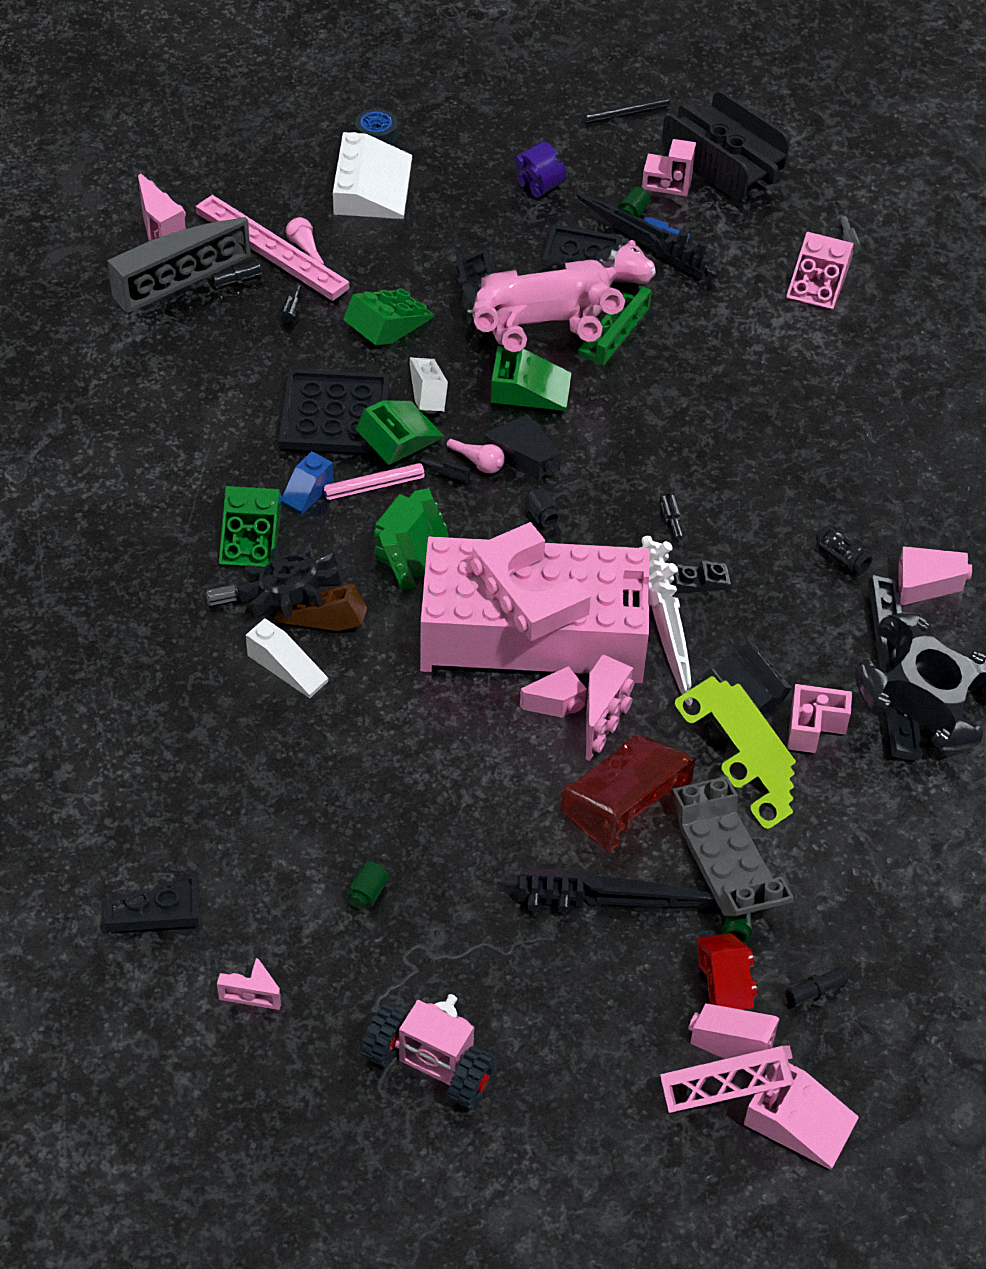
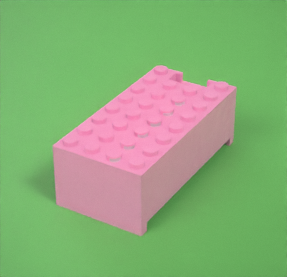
(469, 628)

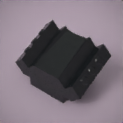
(755, 675)

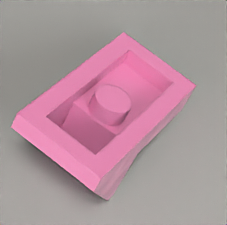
(256, 991)

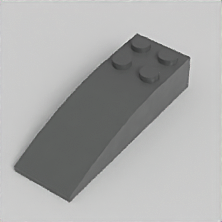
(176, 261)

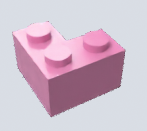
(670, 173)
(816, 711)

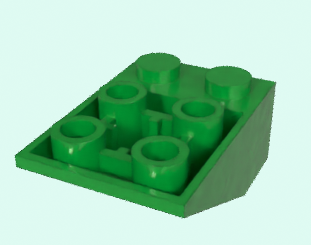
(385, 315)
(529, 381)
(396, 429)
(249, 526)

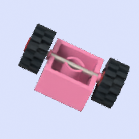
(433, 1045)

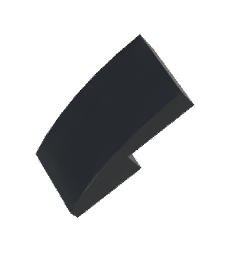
(704, 578)

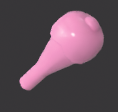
(300, 233)
(486, 457)

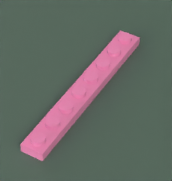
(278, 250)

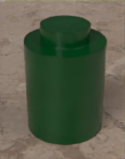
(635, 201)
(367, 885)

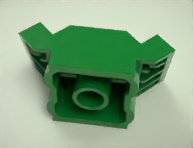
(404, 535)

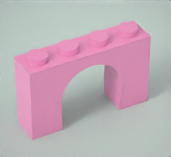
(533, 611)

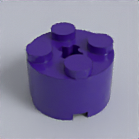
(540, 169)

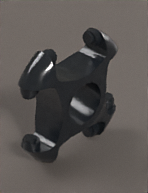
(905, 689)

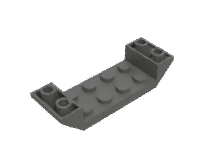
(725, 849)

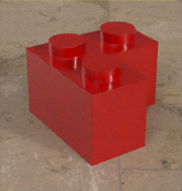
(727, 970)

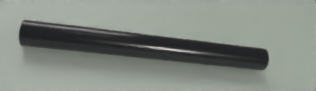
(626, 109)

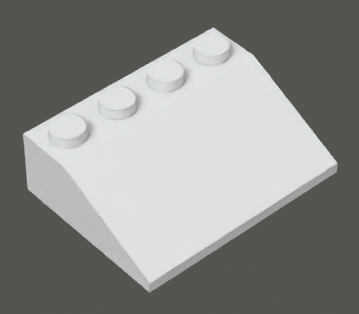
(371, 178)

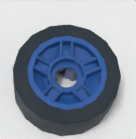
(378, 124)

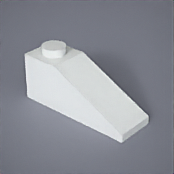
(428, 385)
(284, 658)

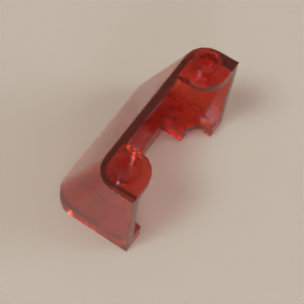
(624, 787)

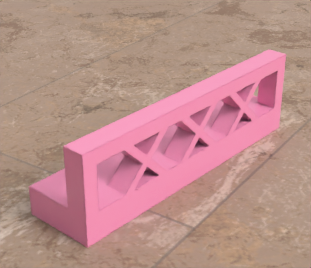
(730, 1065)

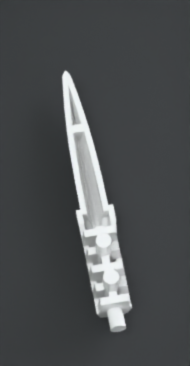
(666, 611)

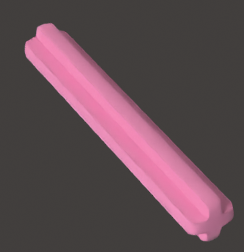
(373, 481)

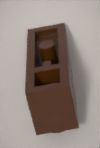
(341, 610)

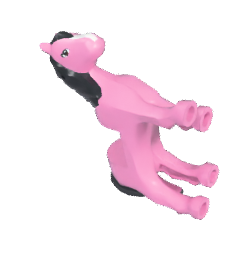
(573, 294)

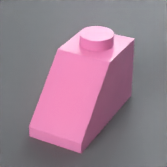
(554, 694)

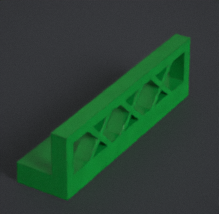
(619, 330)

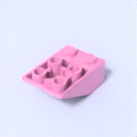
(160, 213)
(820, 270)
(606, 700)
(802, 1116)

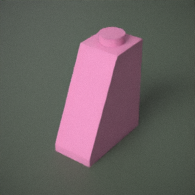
(931, 573)
(732, 1031)

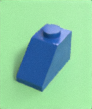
(307, 483)

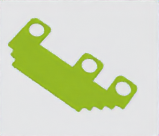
(758, 743)

